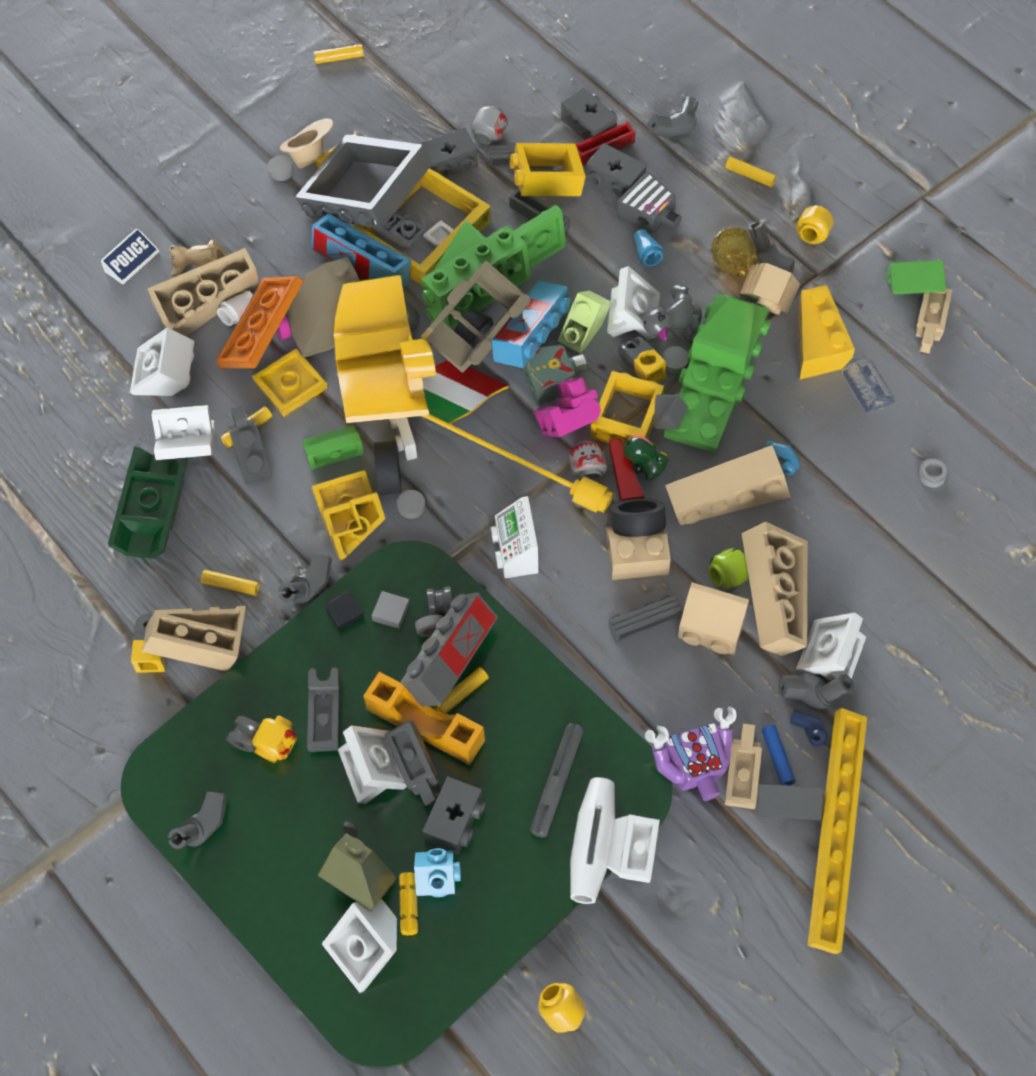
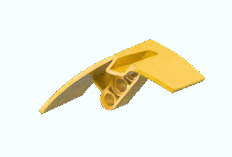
(376, 355)

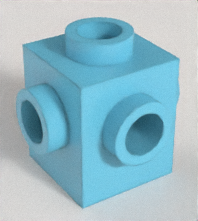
(436, 873)

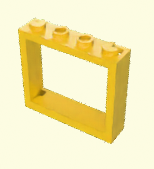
(477, 210)

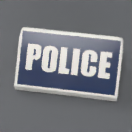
(129, 256)

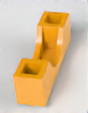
(446, 732)

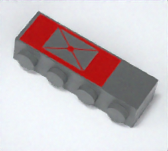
(449, 649)

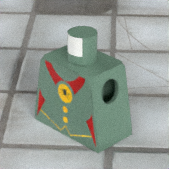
(547, 369)

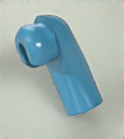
(786, 453)

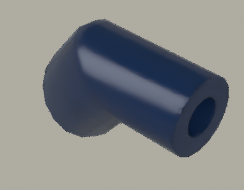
(812, 725)

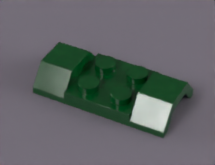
(147, 505)

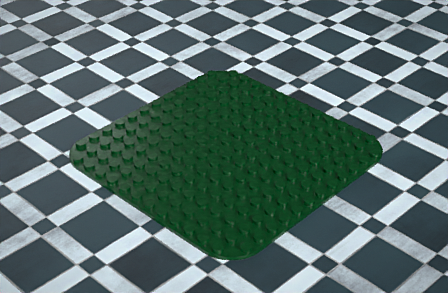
(291, 813)

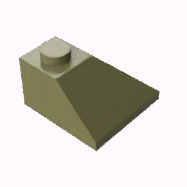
(357, 872)

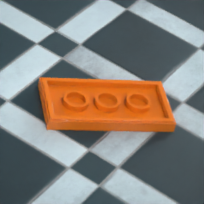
(259, 322)

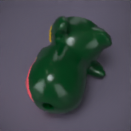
(644, 453)

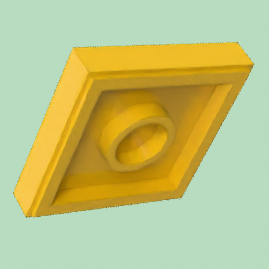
(290, 382)

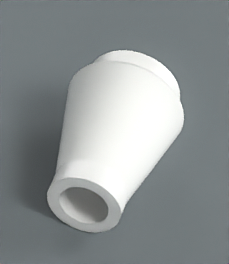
(232, 309)

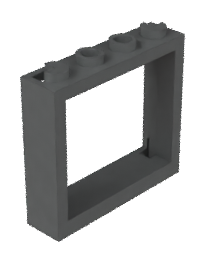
(411, 164)

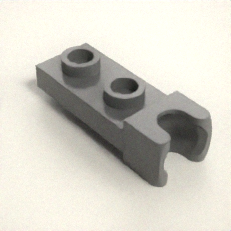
(323, 712)

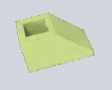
(584, 320)

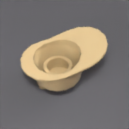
(308, 143)

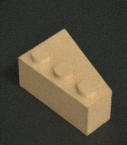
(770, 287)
(196, 637)

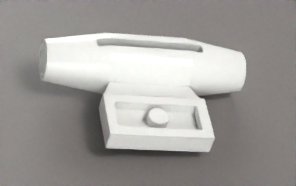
(604, 842)

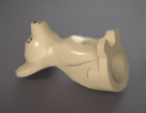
(197, 255)

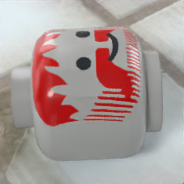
(489, 124)
(588, 460)

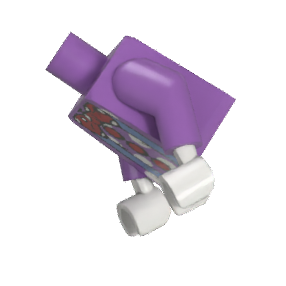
(696, 755)

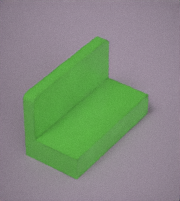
(916, 277)
(333, 447)

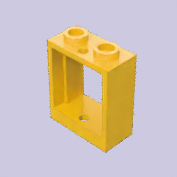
(547, 183)
(606, 429)

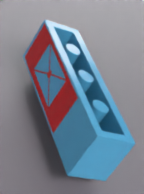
(368, 256)
(523, 335)

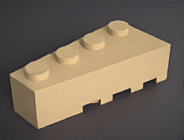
(196, 295)
(729, 487)
(778, 586)

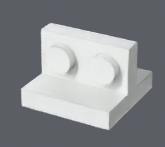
(631, 303)
(183, 432)
(833, 646)
(369, 763)

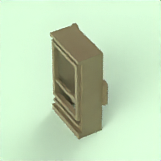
(450, 343)

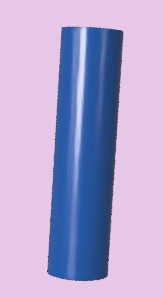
(778, 755)

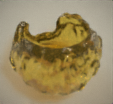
(733, 251)

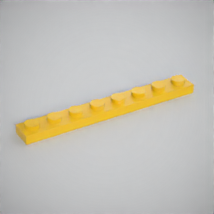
(837, 832)

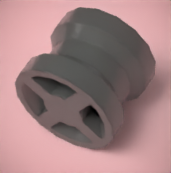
(439, 601)
(243, 734)

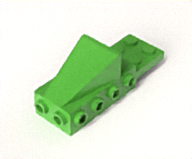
(505, 250)
(718, 370)

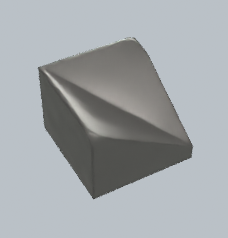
(669, 411)

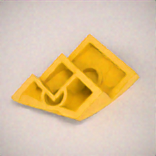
(348, 511)

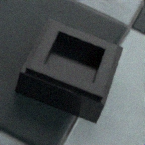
(344, 610)

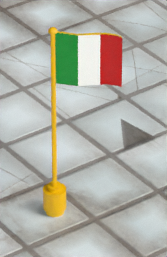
(457, 394)

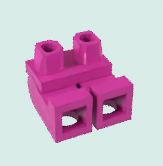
(574, 409)

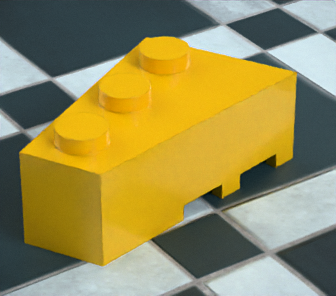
(821, 334)

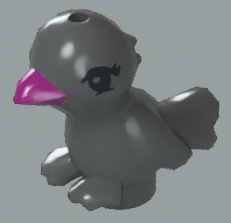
(678, 316)

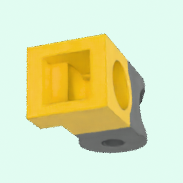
(643, 360)
(141, 660)

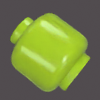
(728, 569)

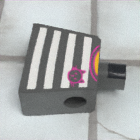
(648, 205)

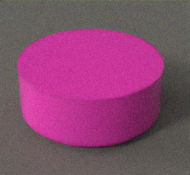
(283, 331)

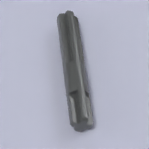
(556, 780)

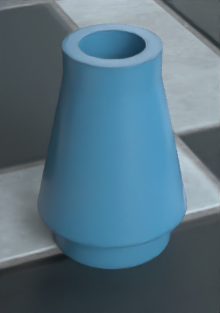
(648, 249)

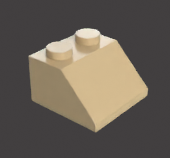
(638, 555)
(713, 619)

